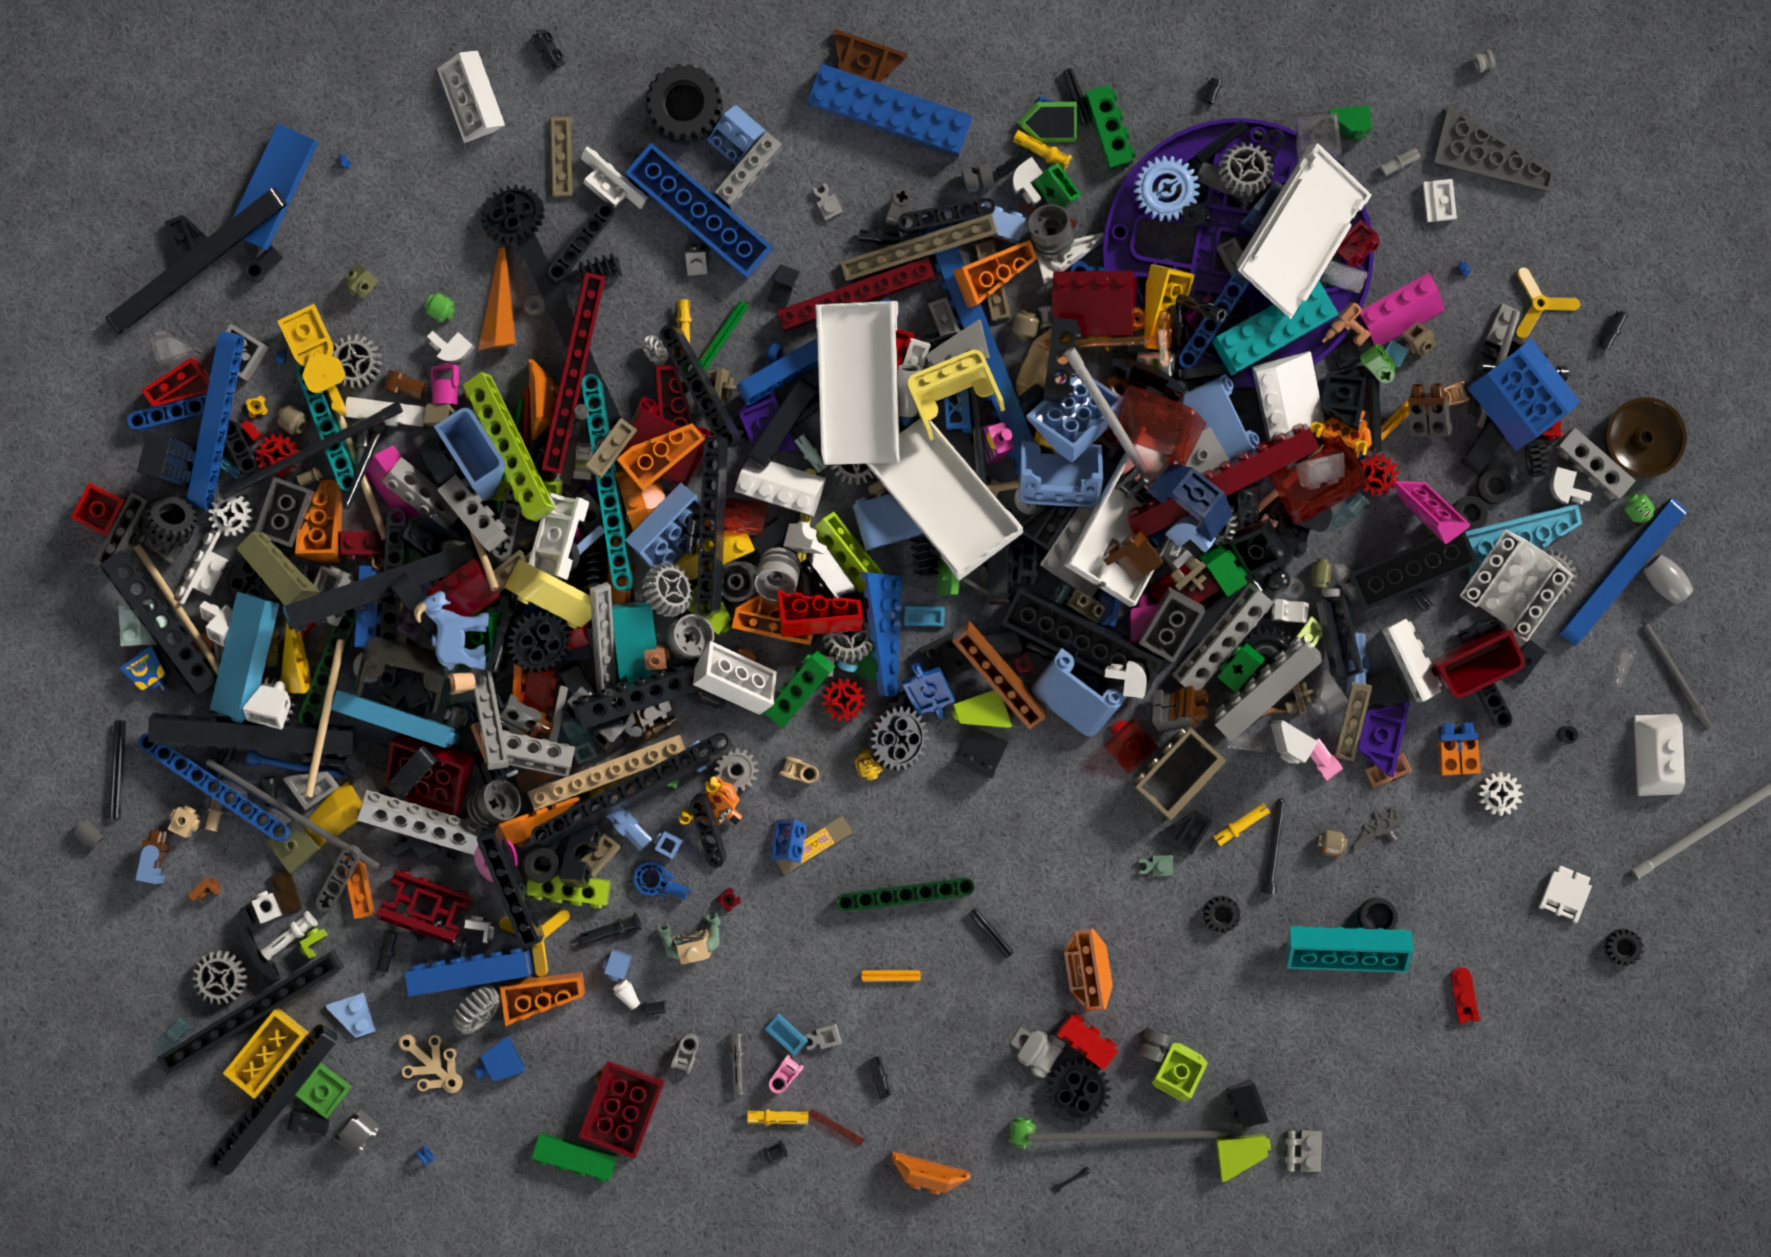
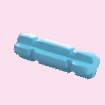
(228, 466)

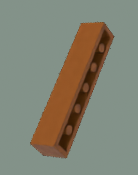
(999, 675)

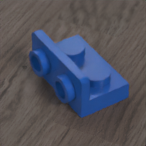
(788, 840)

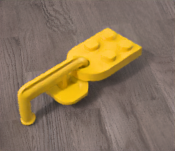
(314, 351)

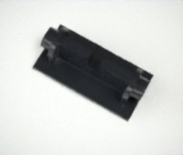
(544, 42)

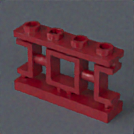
(416, 921)

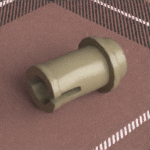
(308, 477)

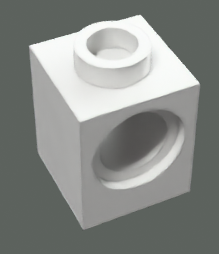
(263, 915)

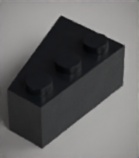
(437, 457)
(1047, 525)

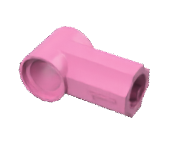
(1325, 761)

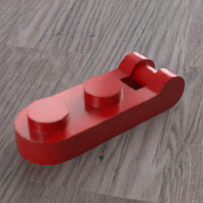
(1464, 995)

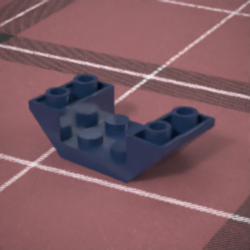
(1196, 496)

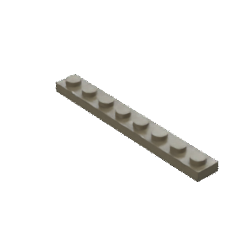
(919, 247)

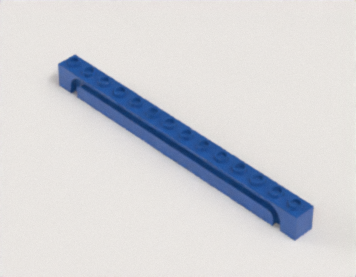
(1012, 415)

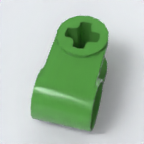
(1379, 363)

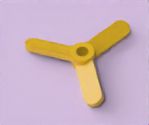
(1535, 311)
(539, 949)

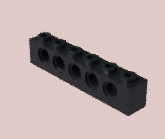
(510, 887)

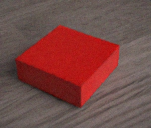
(252, 430)

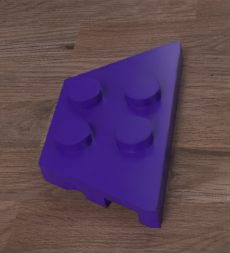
(757, 418)
(1383, 736)

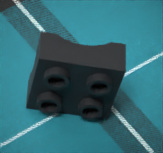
(946, 655)

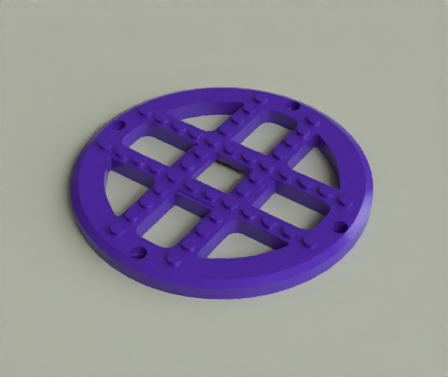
(1126, 214)

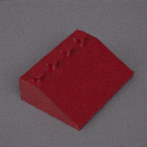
(1097, 299)
(446, 781)
(622, 1109)

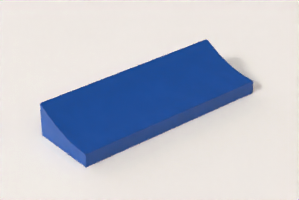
(281, 168)

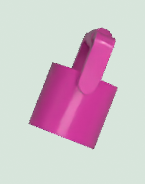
(445, 390)

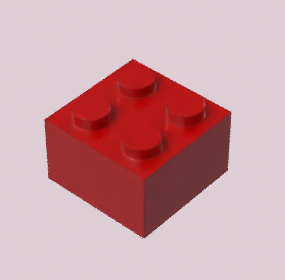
(98, 508)

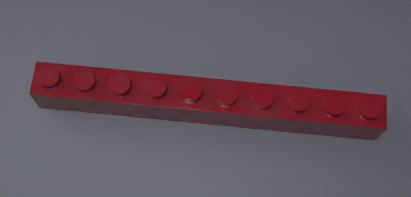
(572, 373)
(1230, 476)

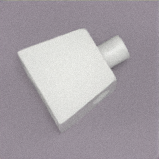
(268, 706)

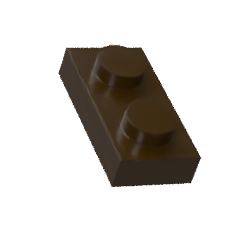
(286, 892)

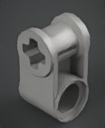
(685, 1056)

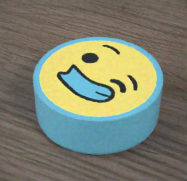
(848, 665)

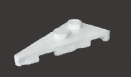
(1080, 248)

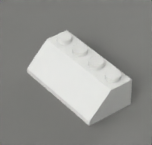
(470, 96)
(781, 486)
(1412, 660)
(735, 678)
(1291, 742)

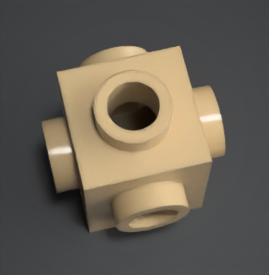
(177, 821)

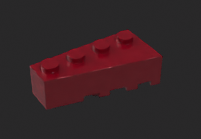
(671, 396)

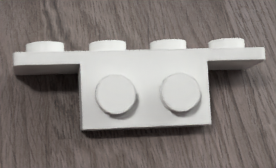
(609, 183)
(364, 408)
(204, 571)

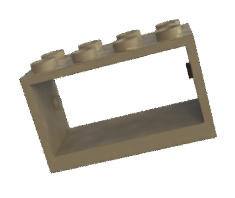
(1188, 793)

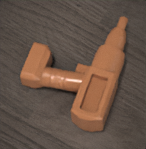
(1346, 320)

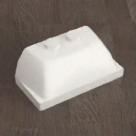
(1659, 754)

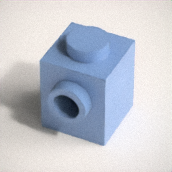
(668, 844)
(617, 965)

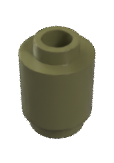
(1321, 573)

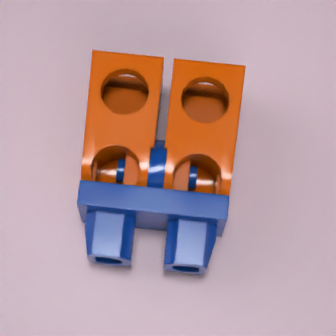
(1458, 751)

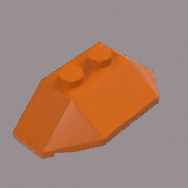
(542, 399)
(637, 503)
(762, 618)
(1088, 969)
(928, 1174)

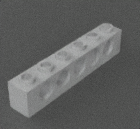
(1224, 628)
(419, 822)

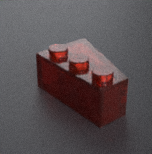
(540, 690)

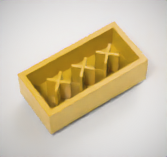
(266, 1053)

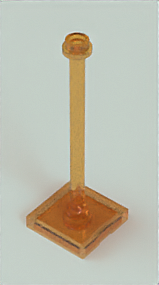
(1162, 339)

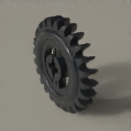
(1266, 638)

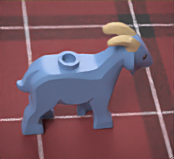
(451, 631)

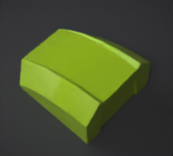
(1180, 1072)

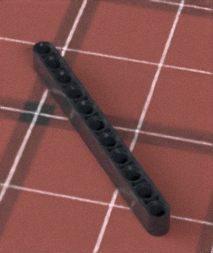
(196, 260)
(562, 315)
(621, 790)

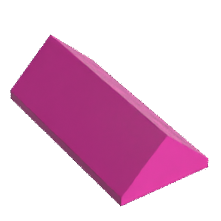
(377, 469)
(1431, 509)

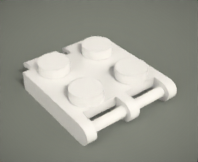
(1566, 893)

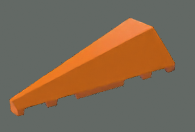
(498, 323)

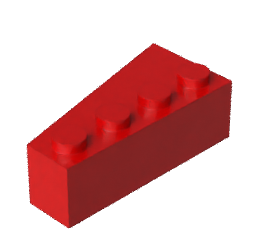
(817, 614)

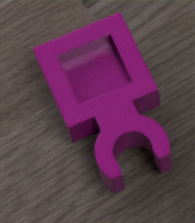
(1194, 319)

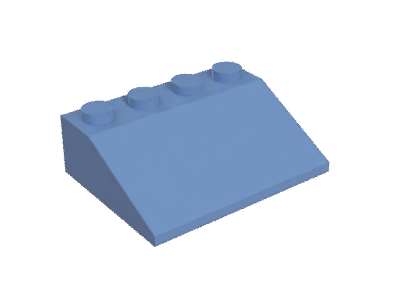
(1076, 424)
(661, 534)

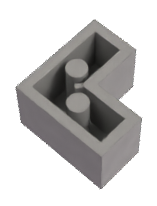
(252, 353)

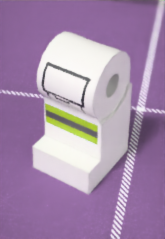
(1154, 360)
(583, 455)

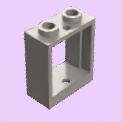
(325, 581)

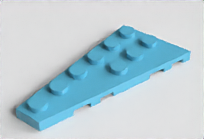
(1536, 528)

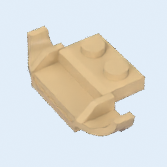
(1035, 365)

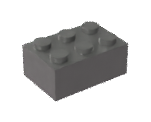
(284, 511)
(1171, 624)

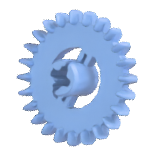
(1150, 199)

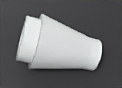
(626, 993)

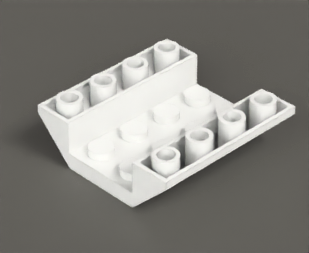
(1517, 584)

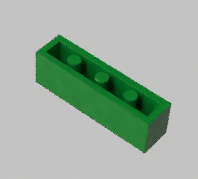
(575, 1157)

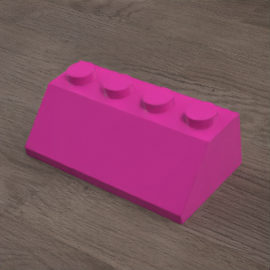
(1402, 309)

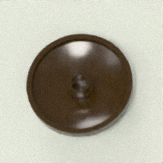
(1646, 437)

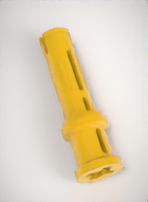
(1050, 154)

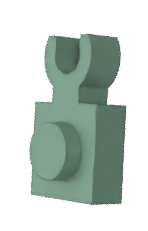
(1161, 865)

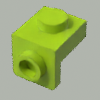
(313, 937)

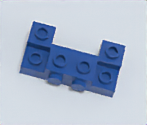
(366, 618)

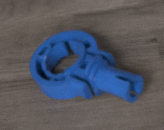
(671, 887)

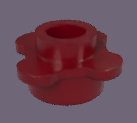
(1023, 659)
(735, 900)

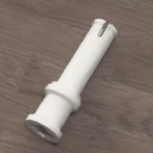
(296, 930)

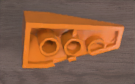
(520, 828)

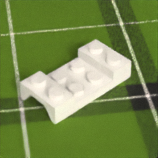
(556, 536)

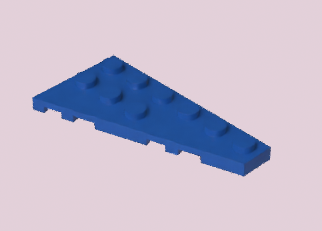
(884, 627)

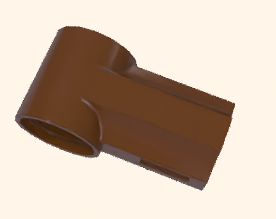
(400, 383)

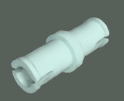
(810, 453)

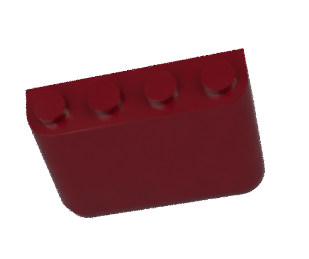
(1479, 663)

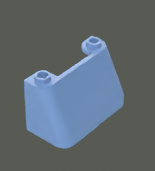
(1217, 411)
(1056, 480)
(883, 522)
(1074, 699)

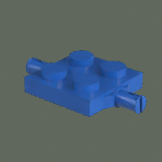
(928, 691)

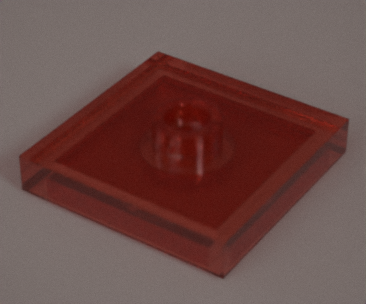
(745, 516)
(1130, 746)

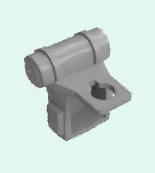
(1038, 1050)

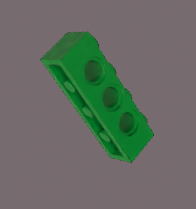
(1114, 158)
(820, 668)

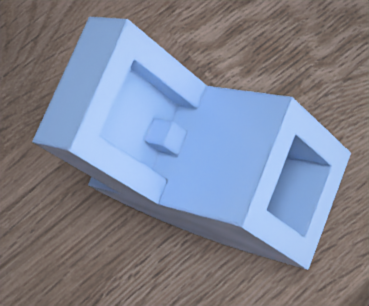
(1184, 530)

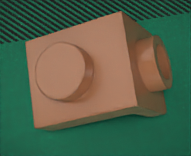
(657, 657)

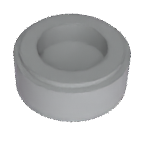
(1330, 592)

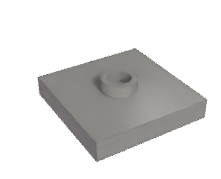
(1207, 452)

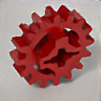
(278, 446)
(1381, 483)
(853, 698)

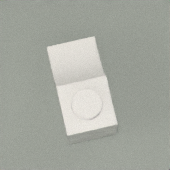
(803, 539)
(1176, 562)

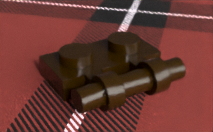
(646, 716)

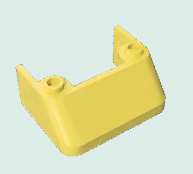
(949, 378)
(550, 593)

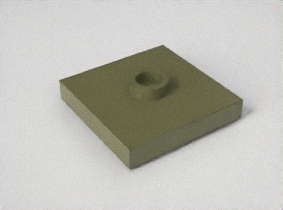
(297, 848)

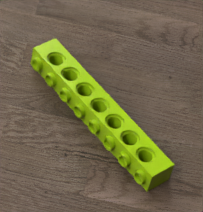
(541, 503)

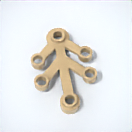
(433, 1065)

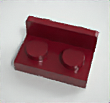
(1358, 244)
(360, 544)

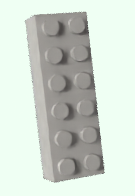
(1267, 687)

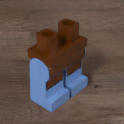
(152, 857)

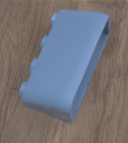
(473, 451)

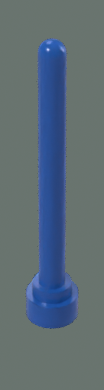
(255, 758)

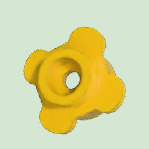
(251, 403)

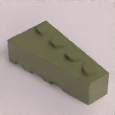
(276, 569)

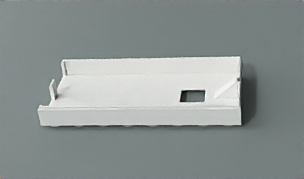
(1109, 522)

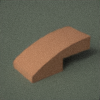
(1378, 777)

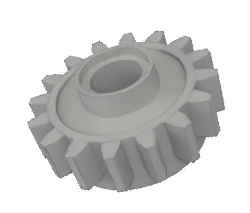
(747, 769)

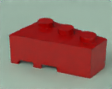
(180, 383)
(1087, 1040)

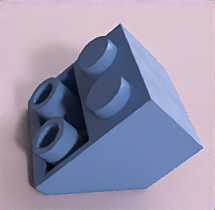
(735, 134)

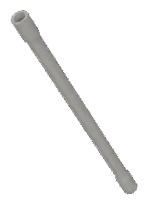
(1078, 365)
(1648, 865)

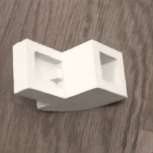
(1023, 180)
(454, 351)
(1562, 487)
(1290, 611)
(218, 621)
(1134, 678)

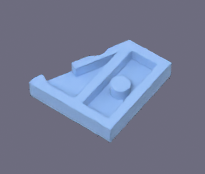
(353, 1014)

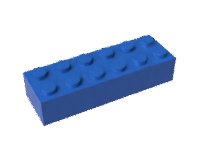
(469, 972)

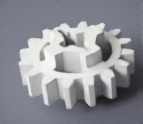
(229, 523)
(1500, 802)

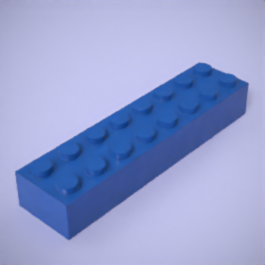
(890, 110)
(699, 211)

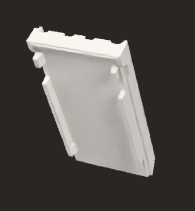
(1302, 230)
(858, 382)
(947, 500)

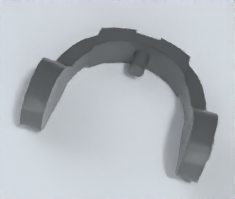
(581, 413)

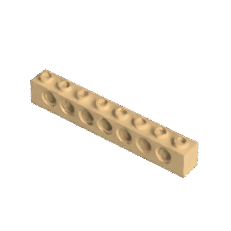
(605, 773)

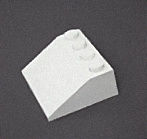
(1287, 393)

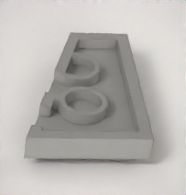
(968, 339)

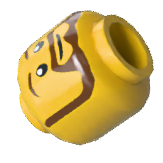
(867, 766)

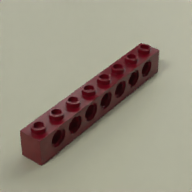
(859, 292)

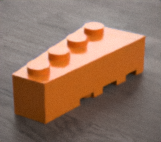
(988, 274)
(535, 995)

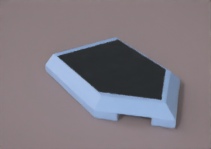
(592, 543)

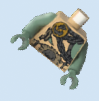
(693, 945)

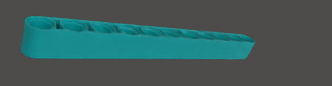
(610, 492)

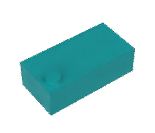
(633, 634)

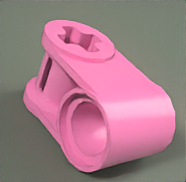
(785, 1073)

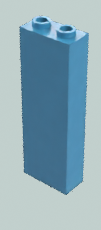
(244, 654)
(395, 719)

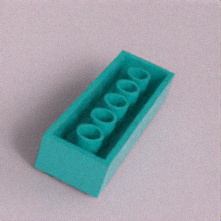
(1272, 330)
(1349, 949)

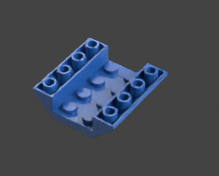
(1523, 395)

